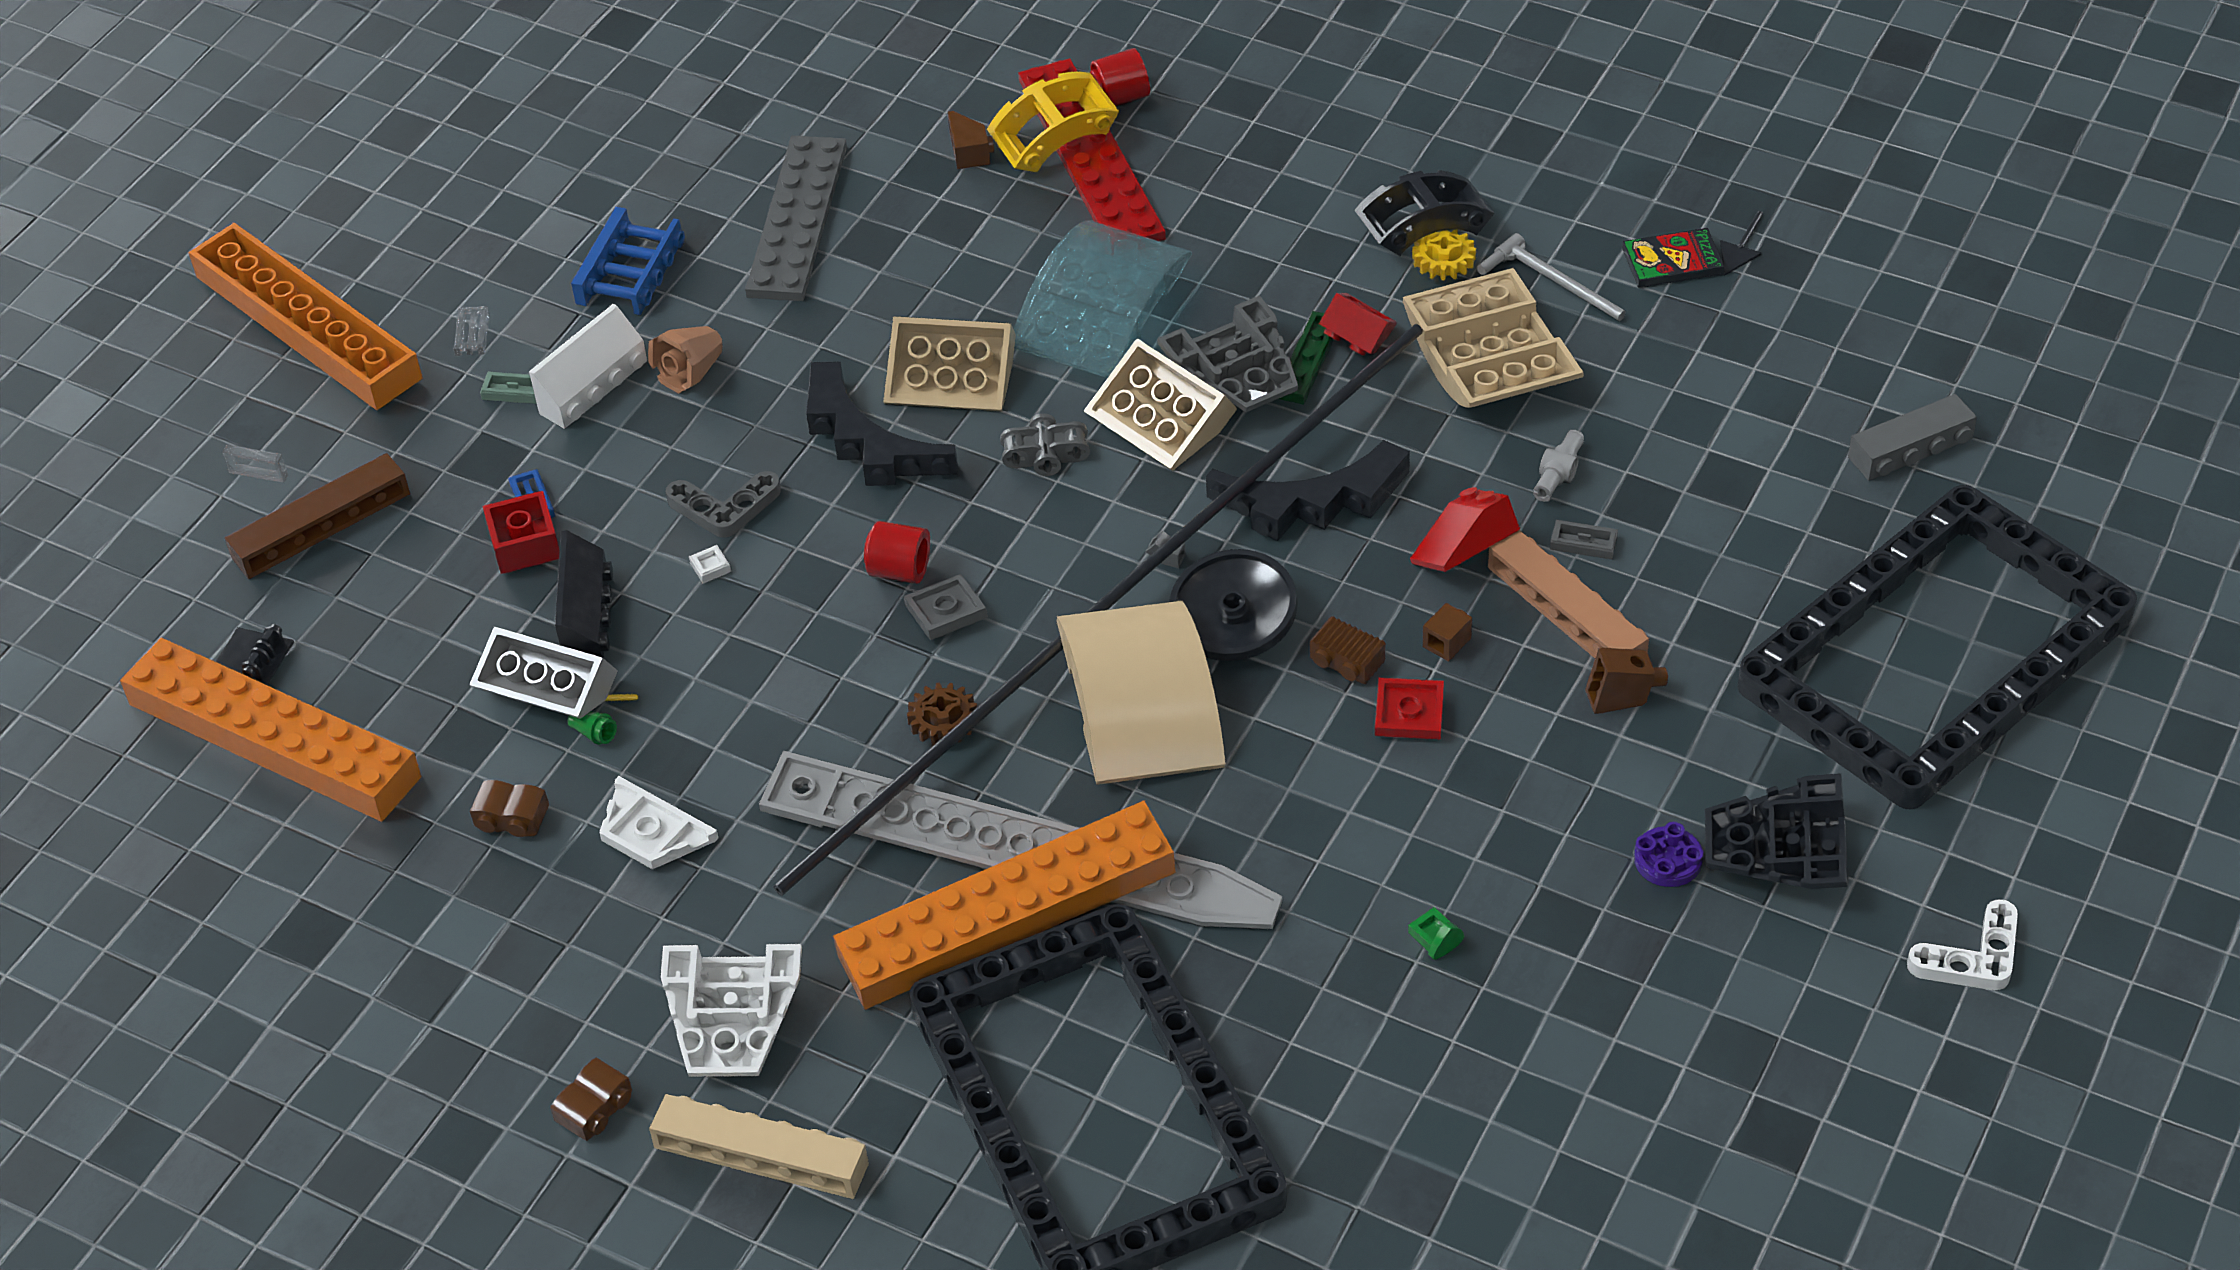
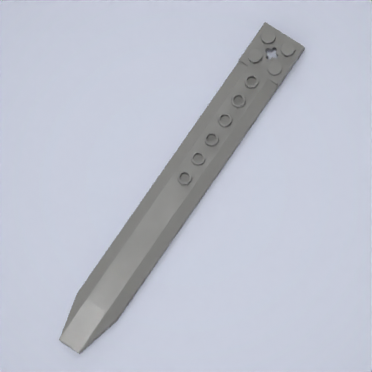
(991, 834)

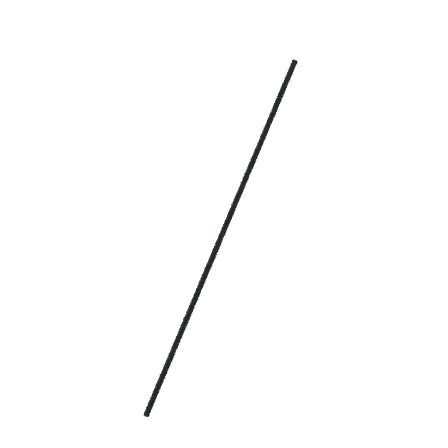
(1103, 604)

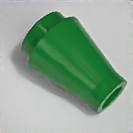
(595, 726)

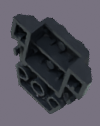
(1783, 836)

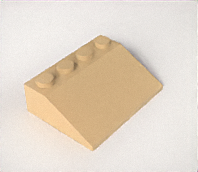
(949, 363)
(1160, 406)

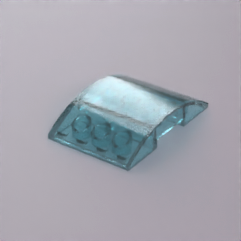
(1096, 296)

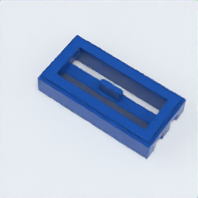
(524, 479)

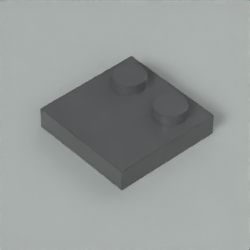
(945, 607)

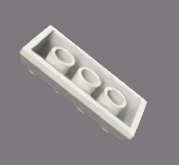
(587, 367)

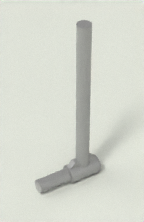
(1515, 249)

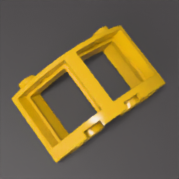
(1042, 98)

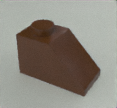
(969, 141)

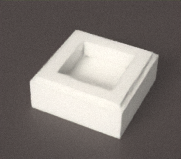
(709, 564)

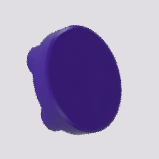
(1668, 855)

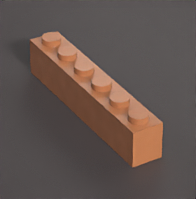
(1562, 596)

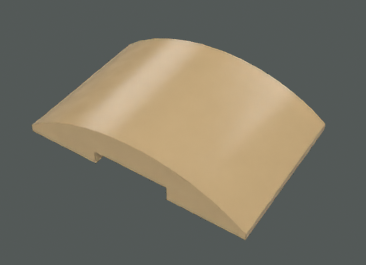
(1488, 339)
(1143, 692)

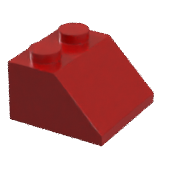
(1356, 323)

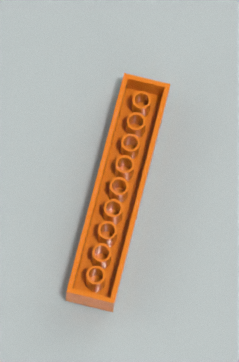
(306, 316)
(271, 729)
(1005, 903)

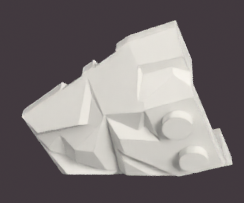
(728, 1005)

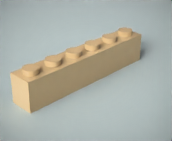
(759, 1145)

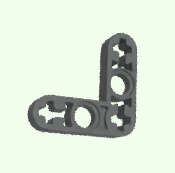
(721, 511)

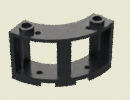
(1461, 208)

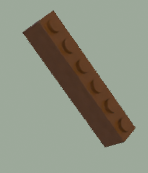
(317, 515)

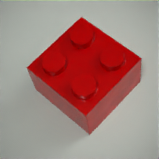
(521, 532)

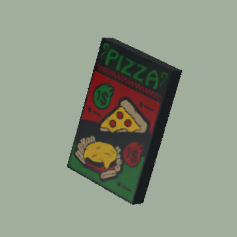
(1673, 257)

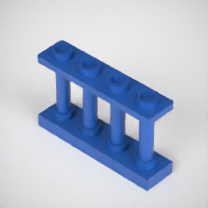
(610, 245)

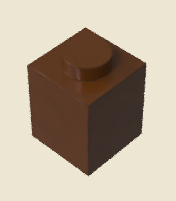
(1447, 631)

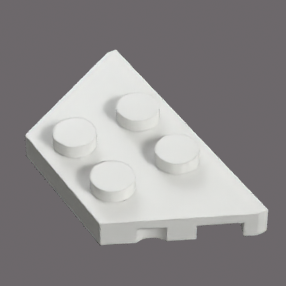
(650, 827)

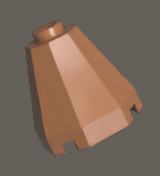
(684, 355)

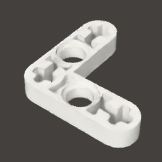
(1979, 963)

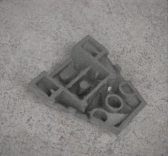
(1239, 358)

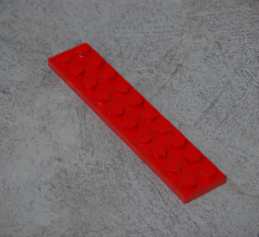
(1100, 169)

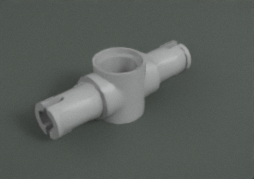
(1558, 465)

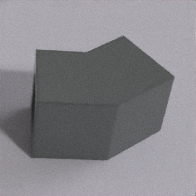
(1175, 558)

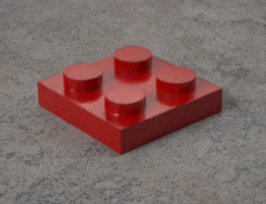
(1409, 708)

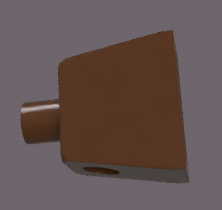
(1622, 679)

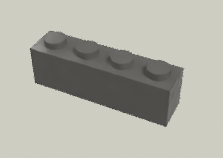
(1912, 437)

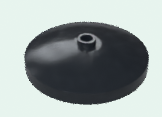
(1237, 602)

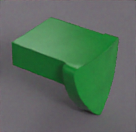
(1436, 933)

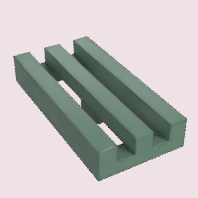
(512, 391)

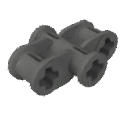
(1058, 442)

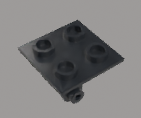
(256, 652)

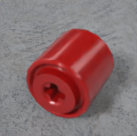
(1122, 76)
(897, 552)

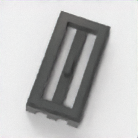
(1583, 543)

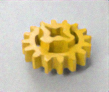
(1444, 254)

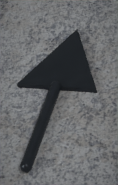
(1737, 255)

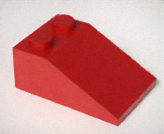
(1466, 528)

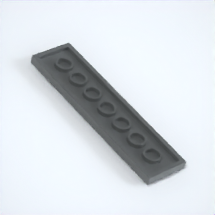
(796, 218)

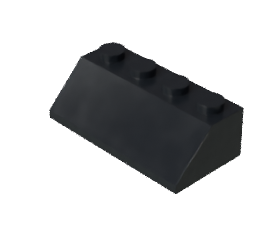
(583, 596)

